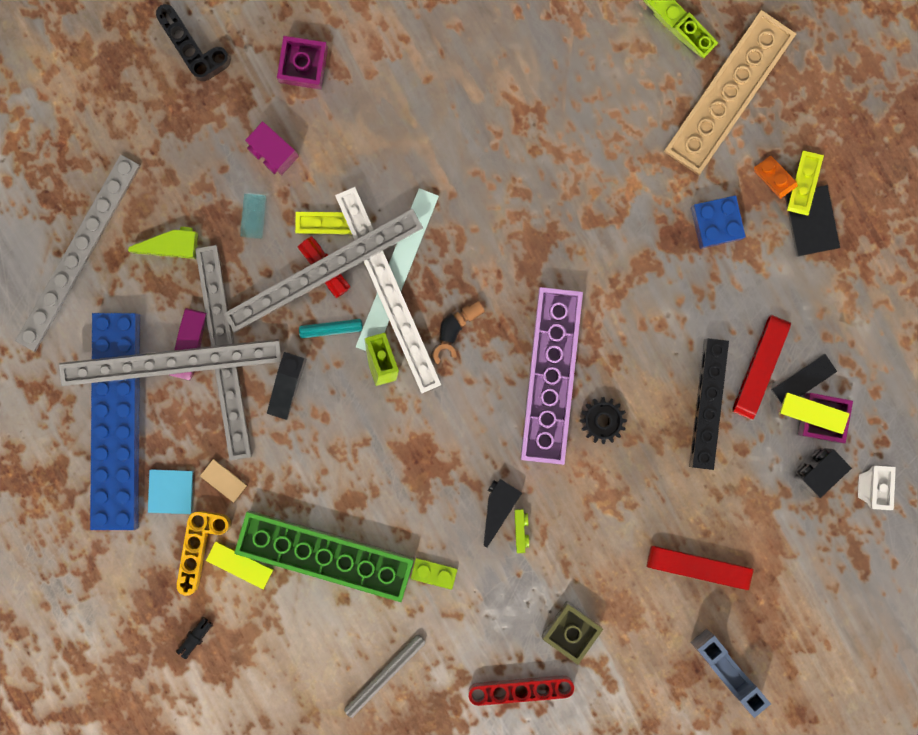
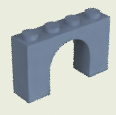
(729, 672)

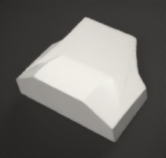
(878, 487)

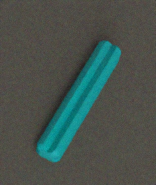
(330, 328)

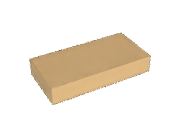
(223, 480)

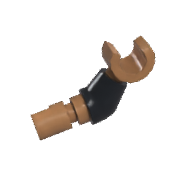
(452, 325)

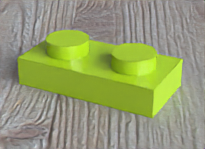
(522, 540)
(434, 573)

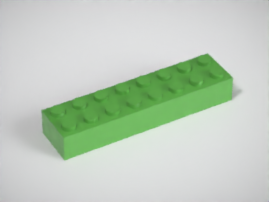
(324, 556)

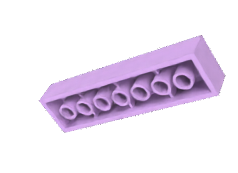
(551, 376)

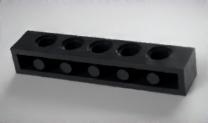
(709, 404)

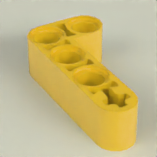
(197, 553)

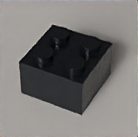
(822, 472)

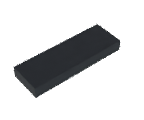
(805, 378)

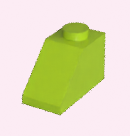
(381, 359)

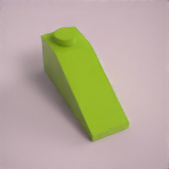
(170, 244)

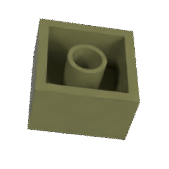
(572, 633)

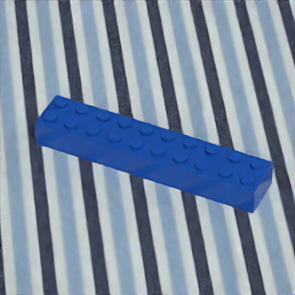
(115, 428)

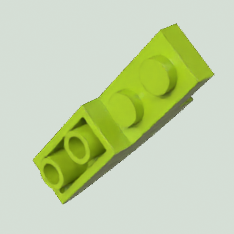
(683, 26)

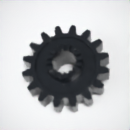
(591, 420)

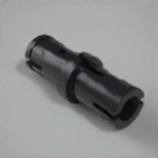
(194, 638)

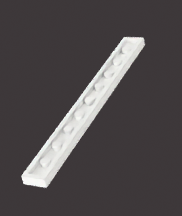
(390, 295)

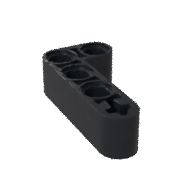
(187, 41)

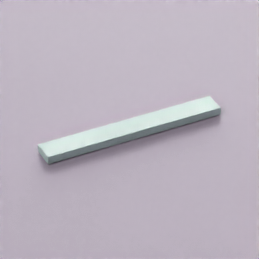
(400, 265)

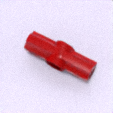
(313, 253)

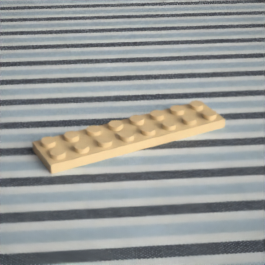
(730, 92)

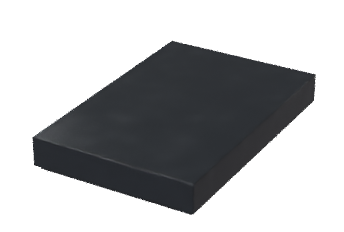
(817, 230)

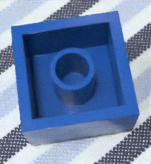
(718, 222)

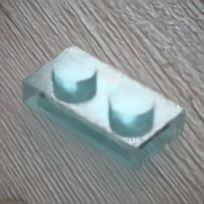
(253, 216)

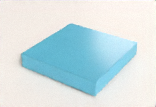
(170, 491)

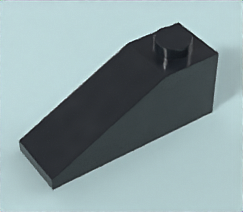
(286, 385)
(500, 503)

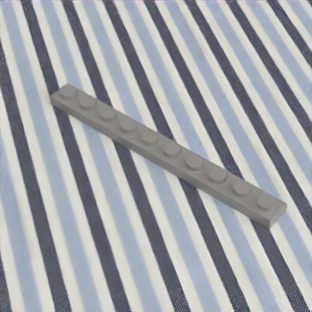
(77, 253)
(323, 270)
(221, 334)
(169, 362)

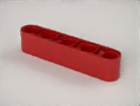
(761, 367)
(700, 567)
(531, 694)

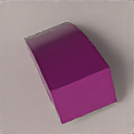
(190, 335)

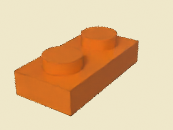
(775, 177)

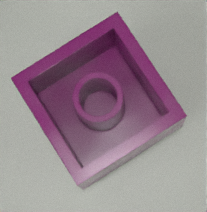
(302, 62)
(272, 148)
(816, 432)

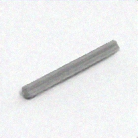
(384, 676)

